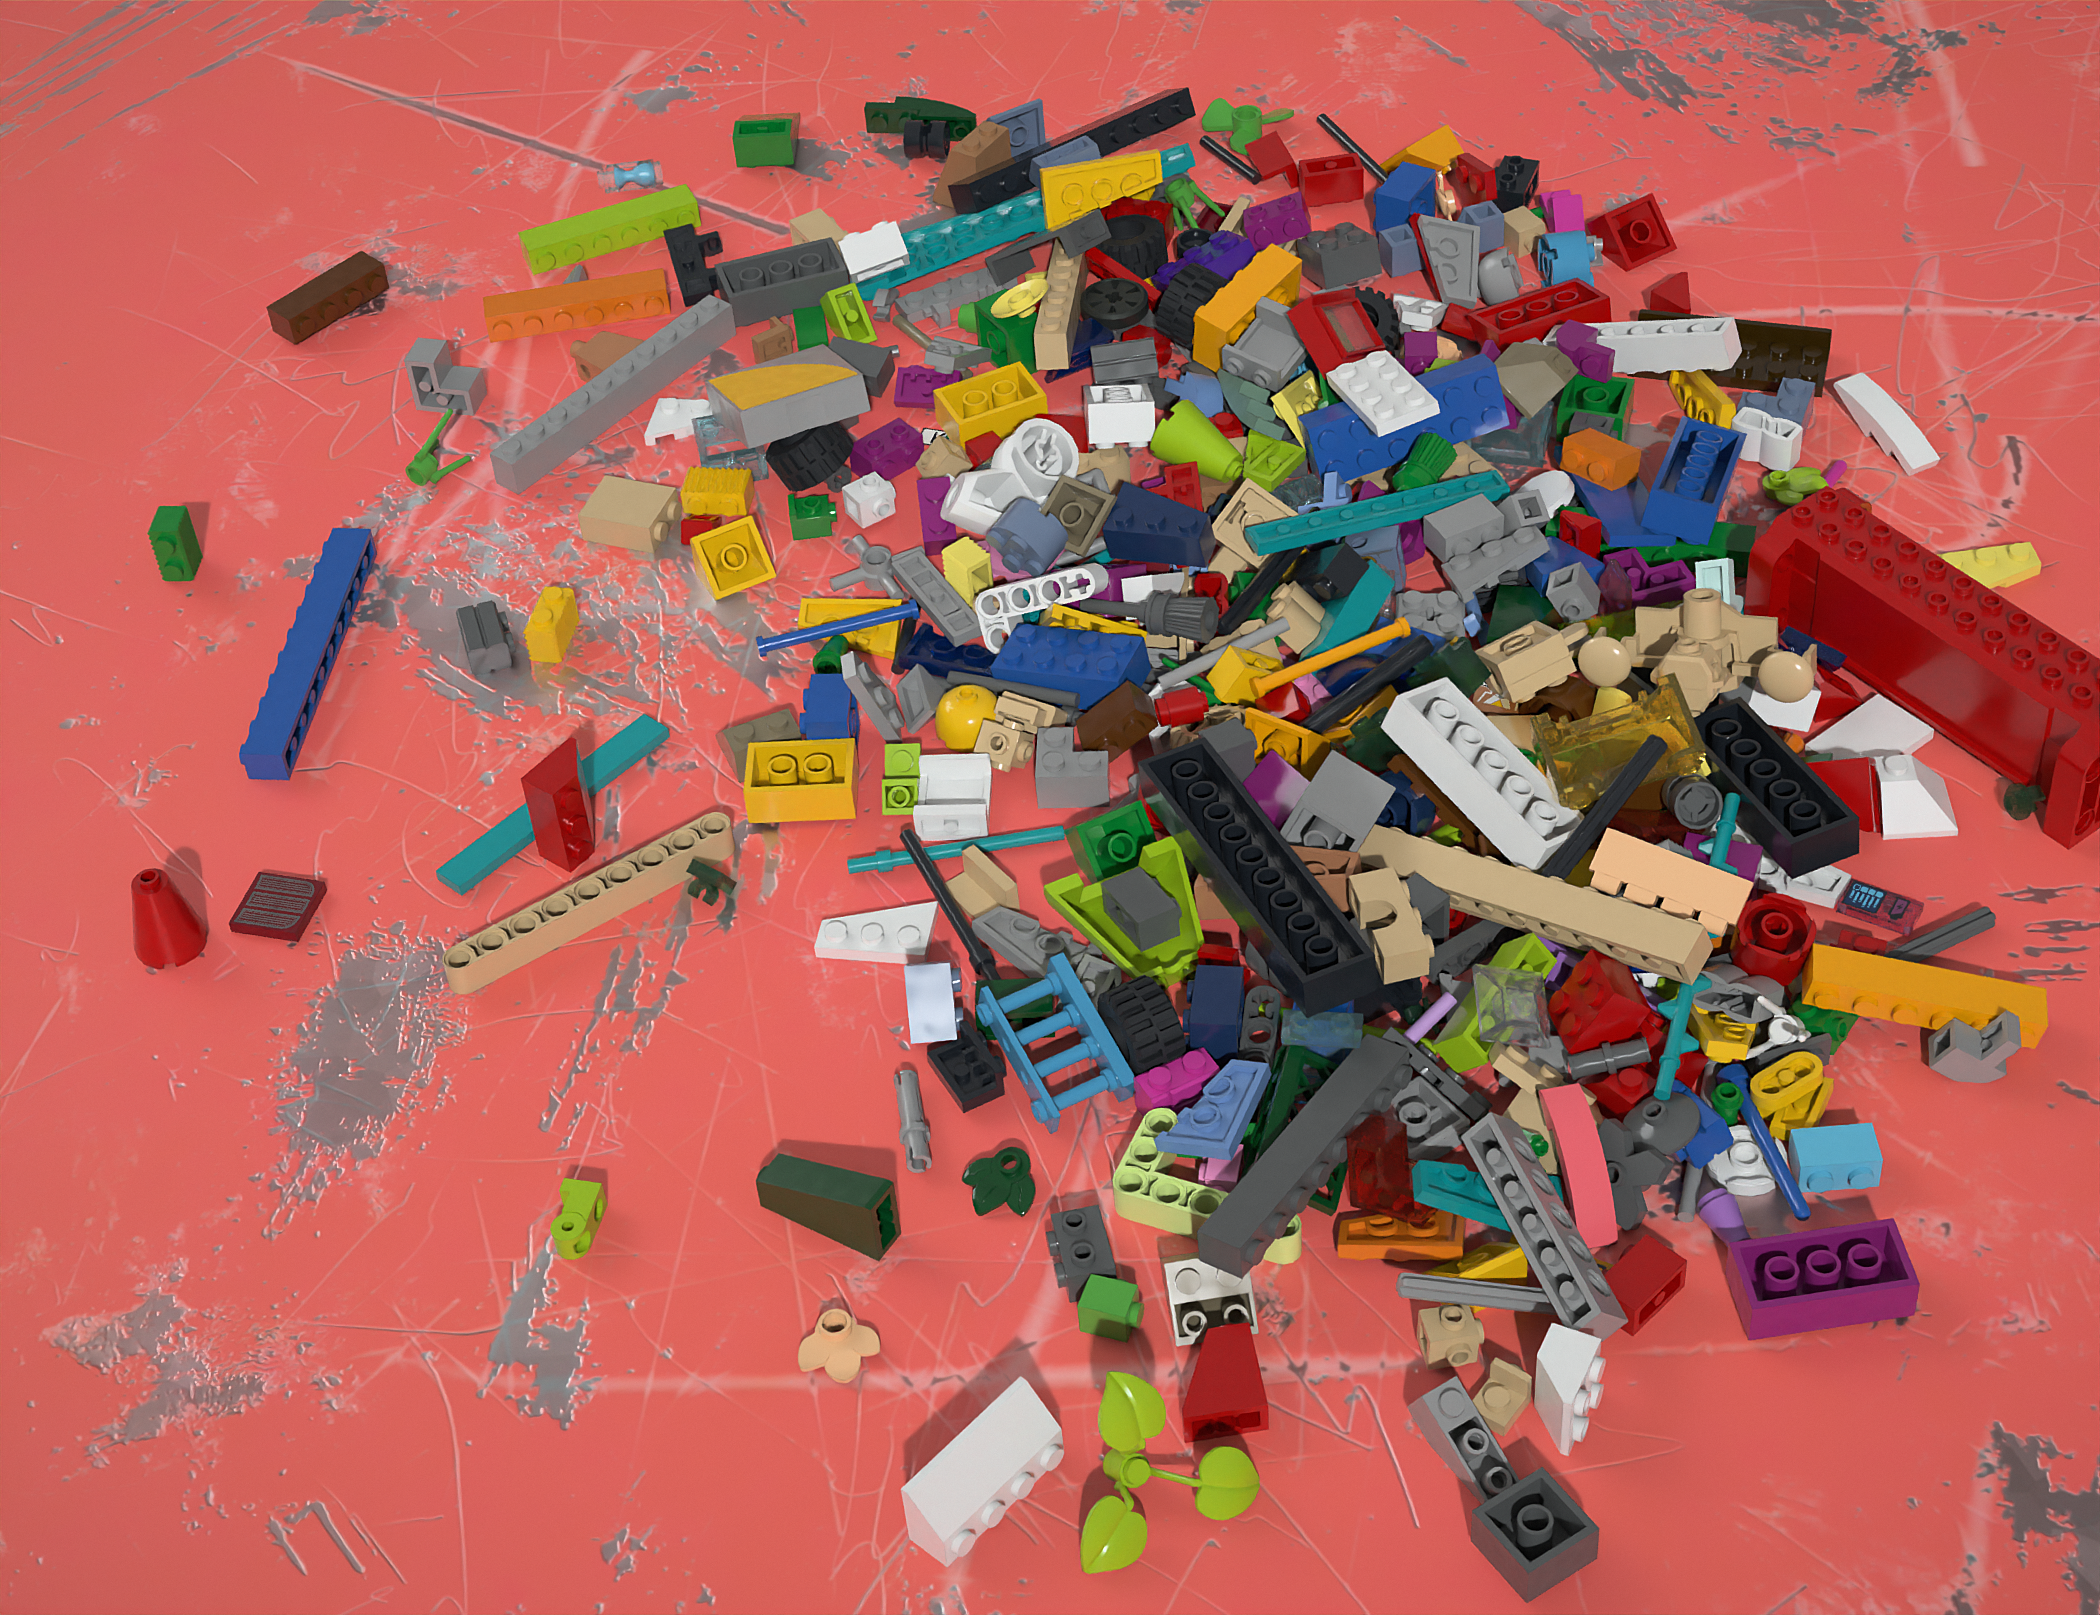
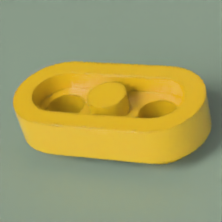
(1783, 1083)

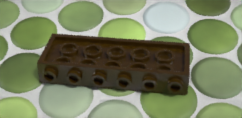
(1766, 355)

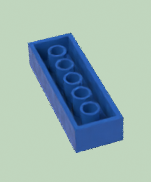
(1468, 405)
(1693, 481)

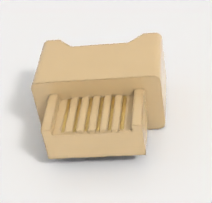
(1029, 712)

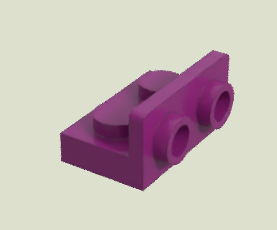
(917, 383)

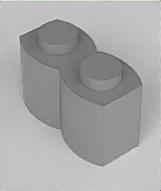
(1738, 993)

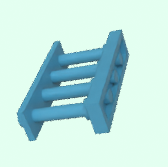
(1078, 1013)

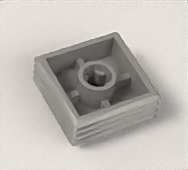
(1433, 612)
(1431, 1120)

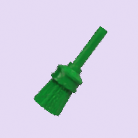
(1426, 463)

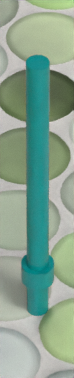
(885, 861)

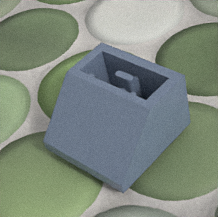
(1075, 151)

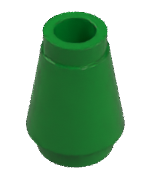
(828, 658)

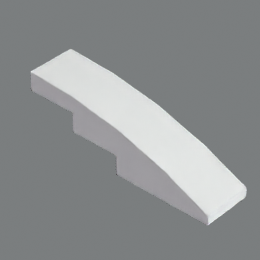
(1887, 421)

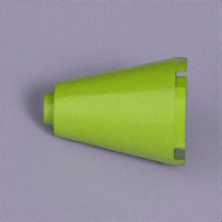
(1192, 438)

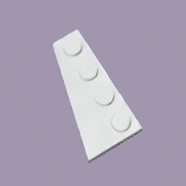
(1817, 887)

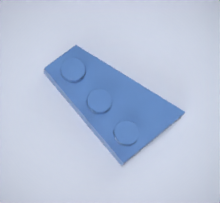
(1221, 1116)

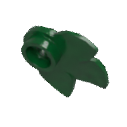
(999, 1185)

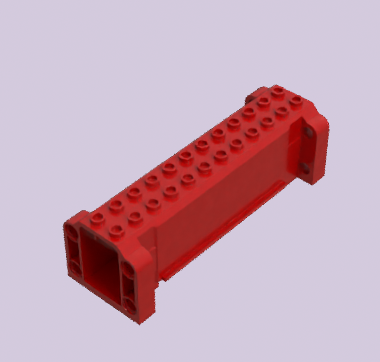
(1939, 648)

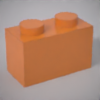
(1600, 459)

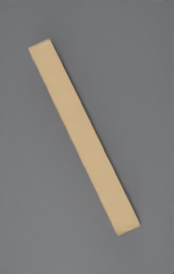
(586, 904)

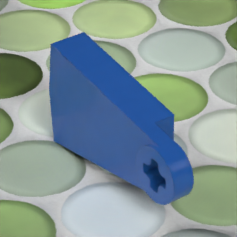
(1556, 558)

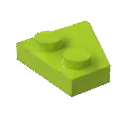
(1270, 460)

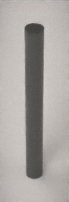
(1025, 690)

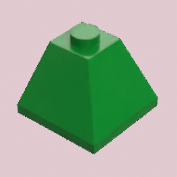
(1111, 841)

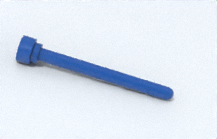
(1739, 1076)

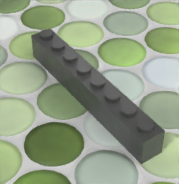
(1302, 1157)

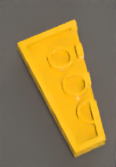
(1702, 398)

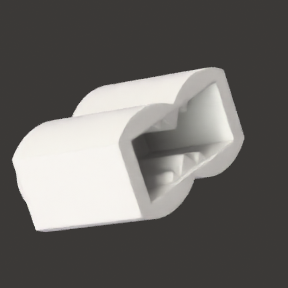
(1768, 439)

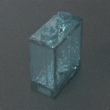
(711, 432)

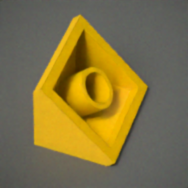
(731, 558)
(1488, 1263)

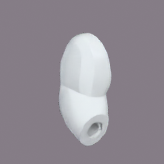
(1021, 467)

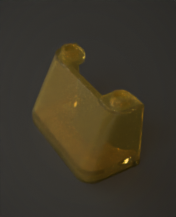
(1592, 751)

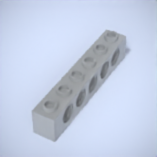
(1543, 1227)

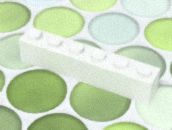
(1668, 344)

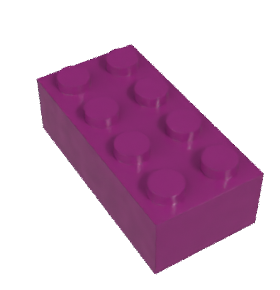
(1821, 1279)

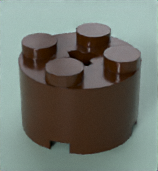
(1570, 699)

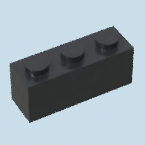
(1327, 572)

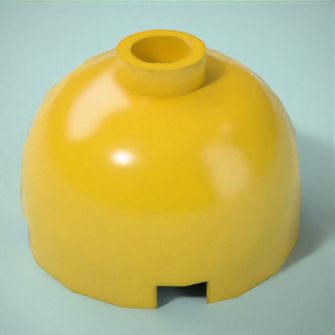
(962, 714)

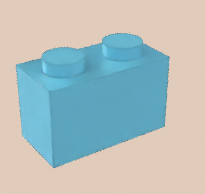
(1835, 1157)

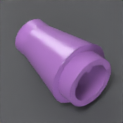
(1723, 1216)

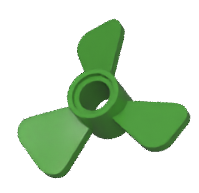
(1244, 121)

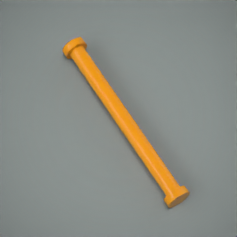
(1261, 685)

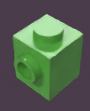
(1110, 1308)

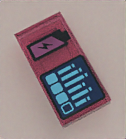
(1880, 907)

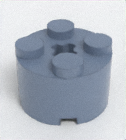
(1027, 538)

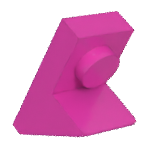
(1562, 210)

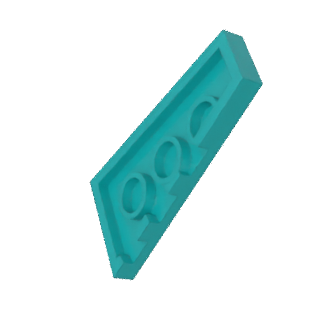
(1461, 1192)

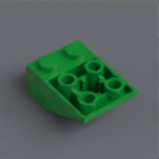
(766, 139)

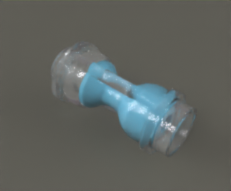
(645, 175)

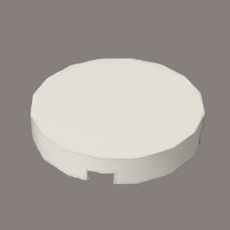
(1554, 487)
(1742, 1166)

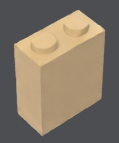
(629, 514)

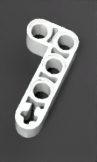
(1041, 597)

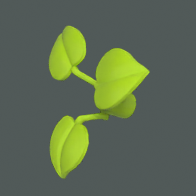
(1126, 1416)

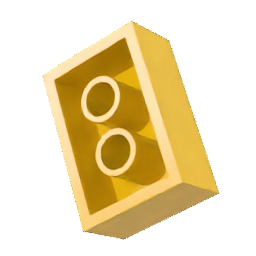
(988, 403)
(801, 780)

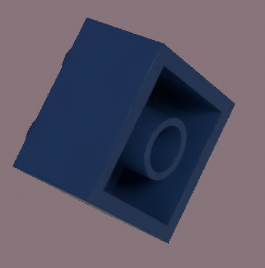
(1215, 1012)

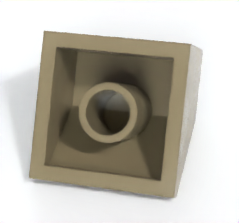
(770, 728)

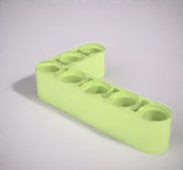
(1175, 1205)

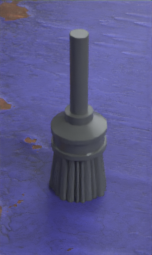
(1165, 614)

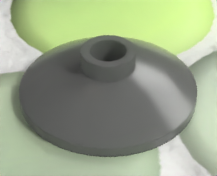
(1663, 1123)

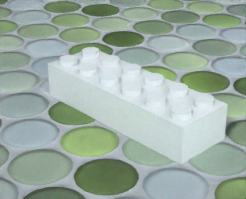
(1481, 772)

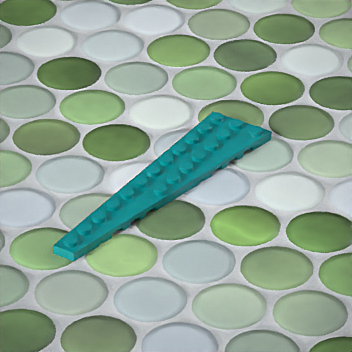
(972, 233)

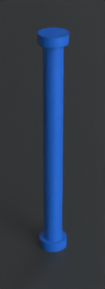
(837, 627)

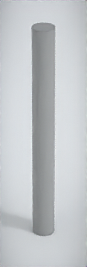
(1210, 659)

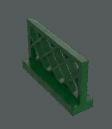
(1279, 1106)

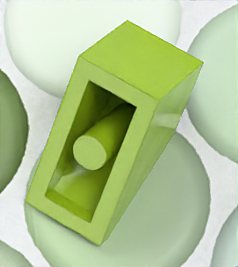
(848, 314)

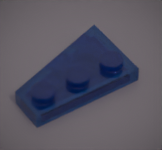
(941, 656)

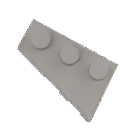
(1453, 258)
(954, 355)
(1025, 943)

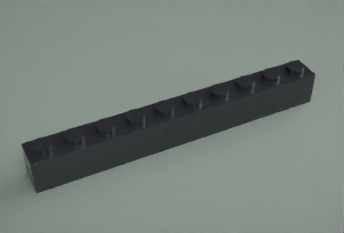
(1109, 133)

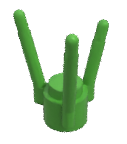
(1181, 195)
(425, 464)

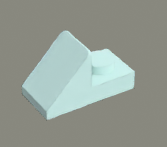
(1719, 576)

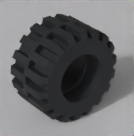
(1136, 244)
(1182, 298)
(1382, 315)
(809, 455)
(1142, 1024)

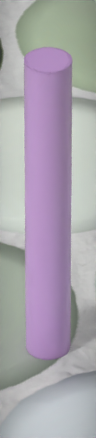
(1430, 1018)

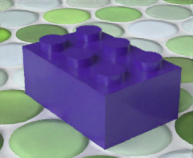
(1223, 254)

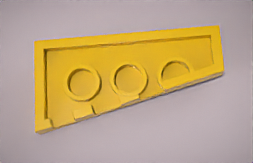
(1091, 184)

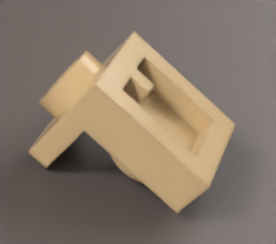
(1503, 1396)

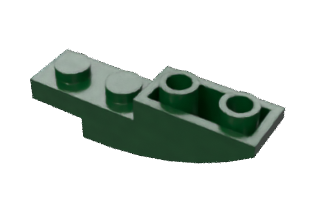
(891, 117)

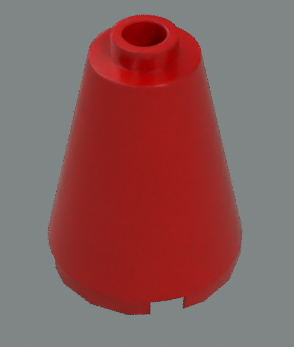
(164, 922)

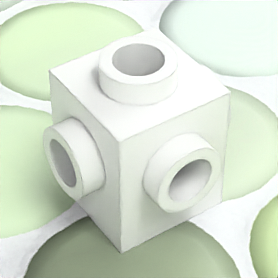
(869, 499)

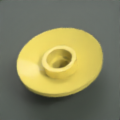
(1020, 299)

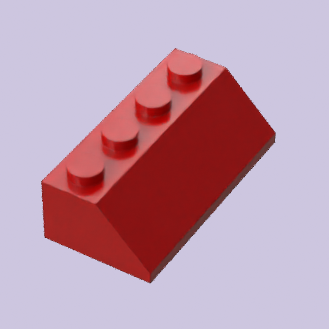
(1538, 312)

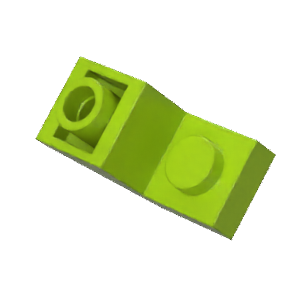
(901, 779)

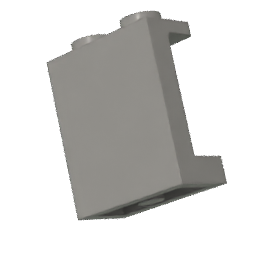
(1268, 348)

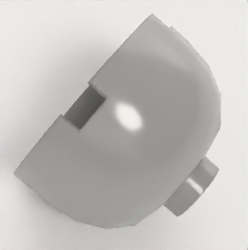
(1499, 277)

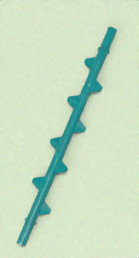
(1679, 1009)

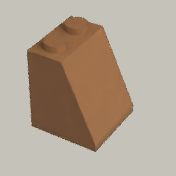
(976, 152)

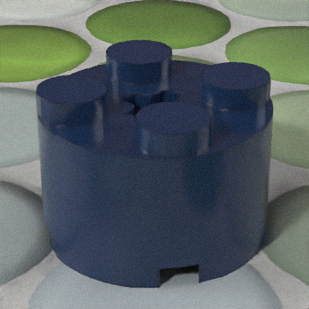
(1405, 808)

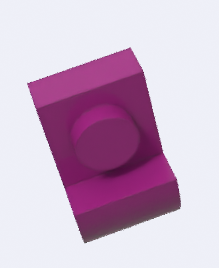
(1579, 344)

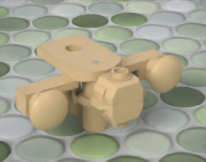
(1706, 648)

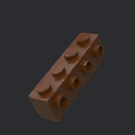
(328, 297)

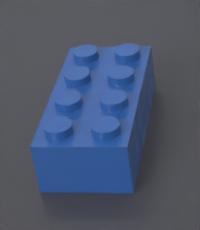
(1072, 661)

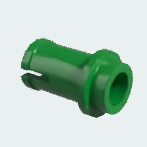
(1727, 1100)

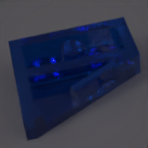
(1799, 643)

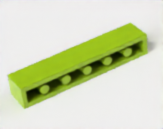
(608, 229)

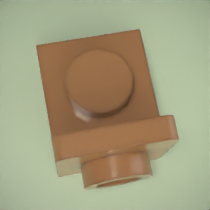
(773, 342)

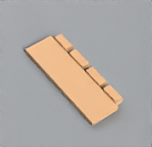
(1675, 878)

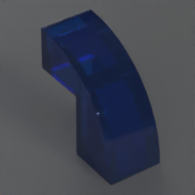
(1347, 671)

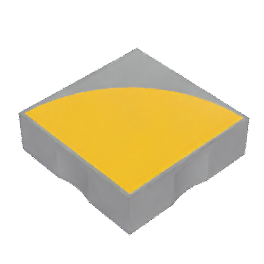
(787, 395)

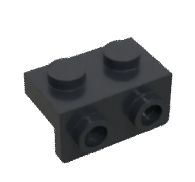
(969, 1069)

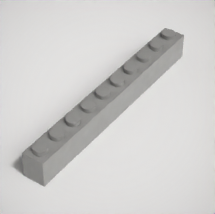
(612, 394)

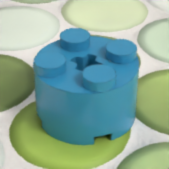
(1565, 257)

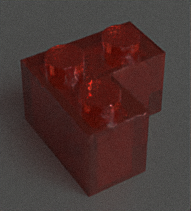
(1383, 1172)

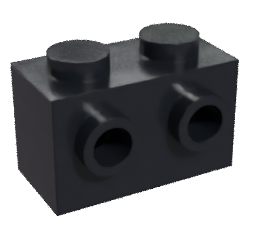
(1516, 182)

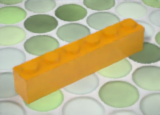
(1918, 992)

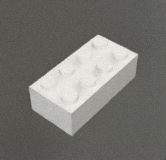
(1119, 415)

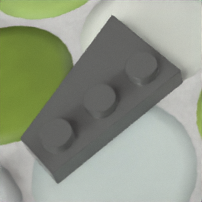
(1446, 1082)

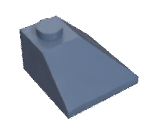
(1024, 126)

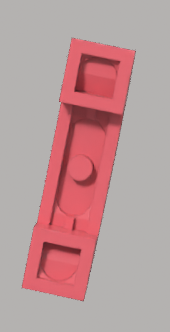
(1581, 1163)

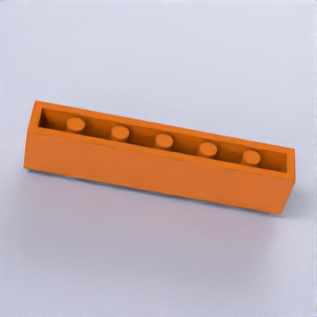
(576, 305)

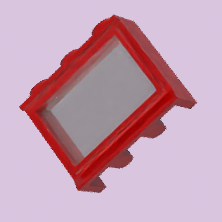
(1335, 329)

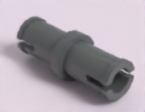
(1609, 1058)

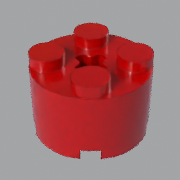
(1773, 938)

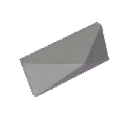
(919, 698)

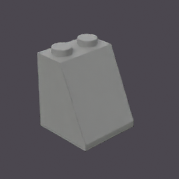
(1337, 807)

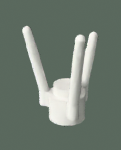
(1782, 1029)

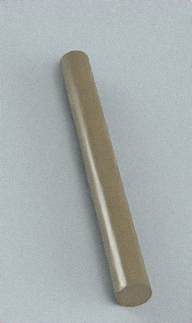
(920, 338)

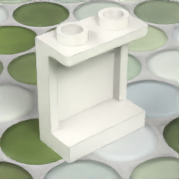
(953, 797)

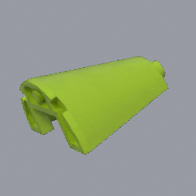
(1165, 962)

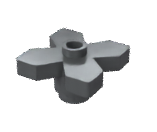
(1630, 1172)

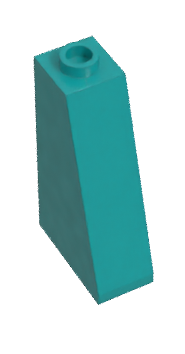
(1352, 615)

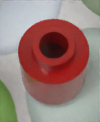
(1181, 707)

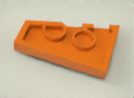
(1389, 1238)

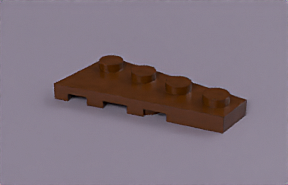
(1448, 811)

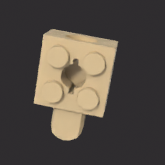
(1247, 508)
(1532, 659)

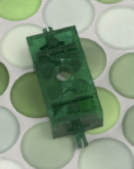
(1457, 662)

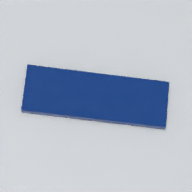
(1618, 510)

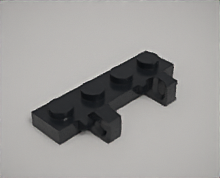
(686, 256)

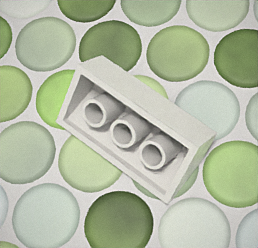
(982, 1473)

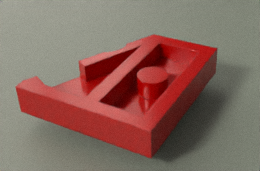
(1475, 179)

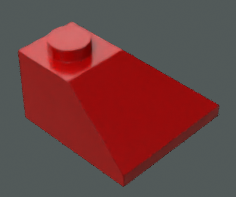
(1633, 233)
(1620, 1091)

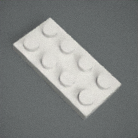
(1382, 393)

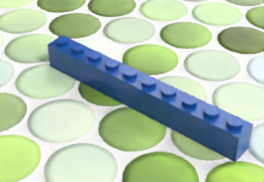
(308, 655)

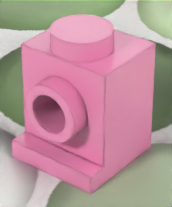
(1222, 1173)

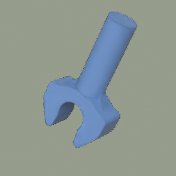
(1474, 621)

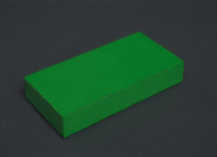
(810, 327)

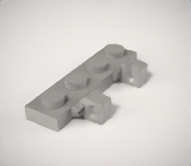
(948, 295)

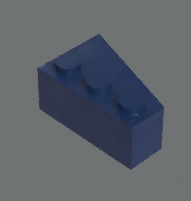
(1157, 530)

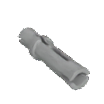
(913, 1129)

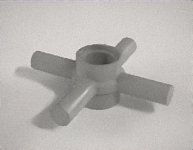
(873, 570)

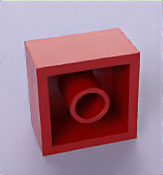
(1597, 1004)

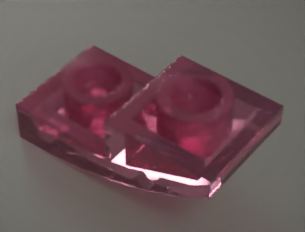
(1615, 588)

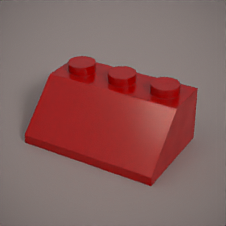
(561, 807)

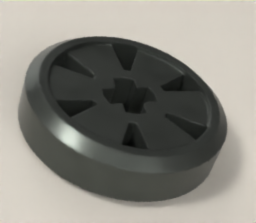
(1115, 303)

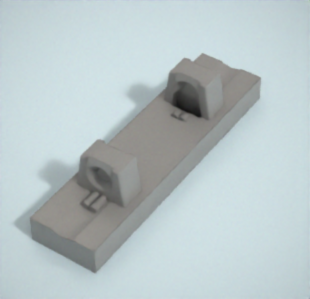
(937, 598)

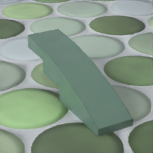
(1249, 404)

